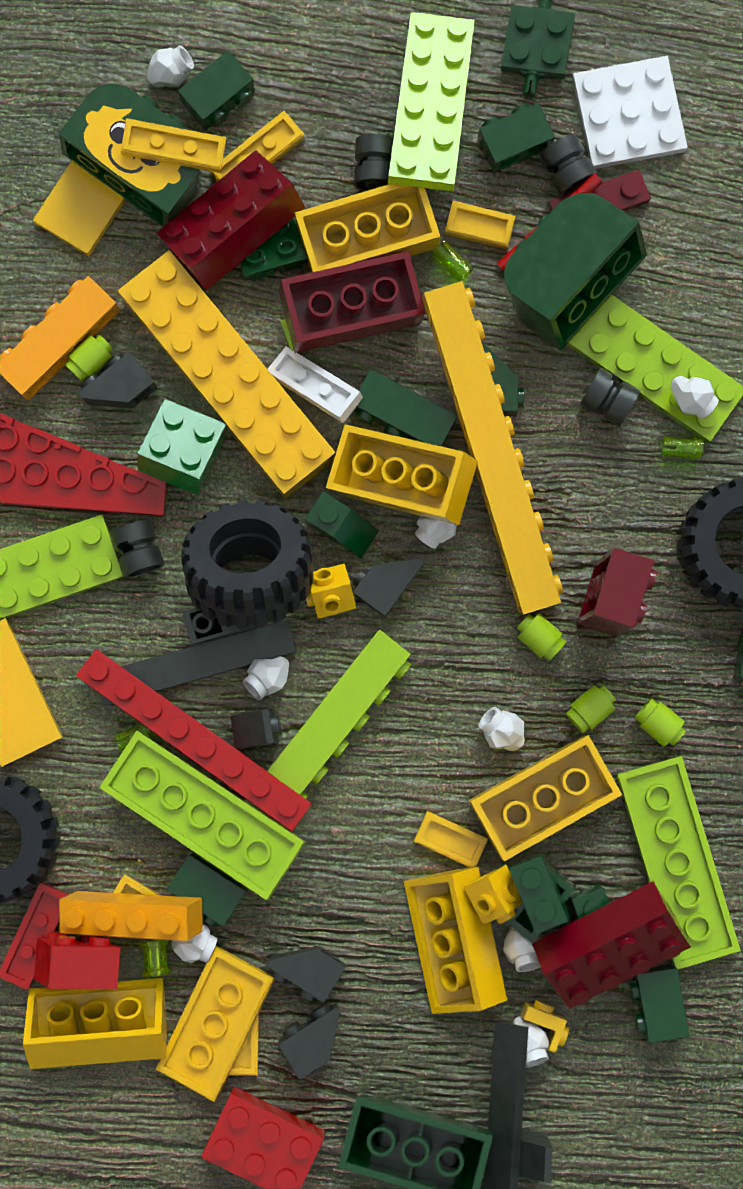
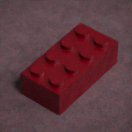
(231, 219)
(351, 301)
(617, 592)
(610, 945)

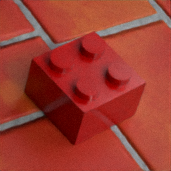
(76, 962)

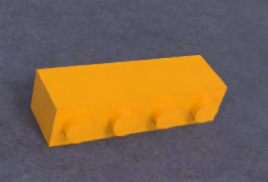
(63, 329)
(131, 915)

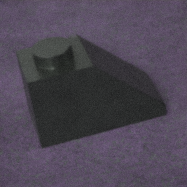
(385, 584)
(536, 1156)

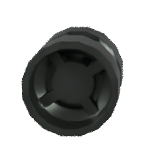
(374, 159)
(566, 161)
(610, 397)
(137, 548)

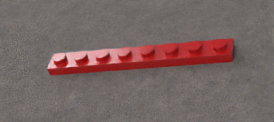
(194, 740)

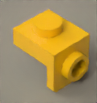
(543, 1015)

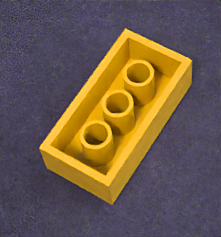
(368, 227)
(402, 474)
(545, 797)

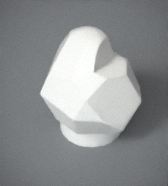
(169, 67)
(694, 395)
(434, 532)
(266, 676)
(502, 729)
(197, 948)
(520, 951)
(537, 1043)

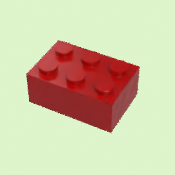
(263, 1142)

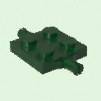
(537, 43)

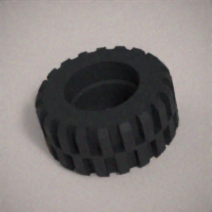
(699, 544)
(252, 596)
(38, 837)

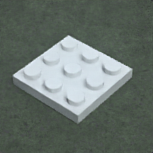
(629, 112)

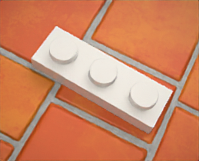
(315, 384)

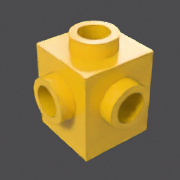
(331, 591)
(494, 896)

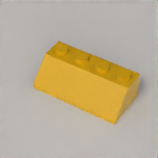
(454, 944)
(96, 1024)

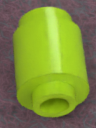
(89, 357)
(540, 636)
(591, 708)
(660, 722)

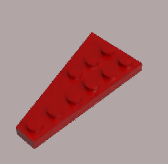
(61, 475)

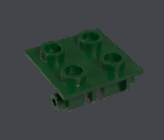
(279, 251)

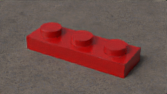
(38, 920)

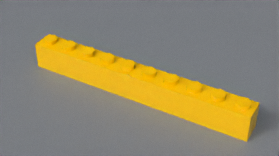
(490, 443)

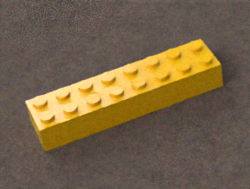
(227, 374)

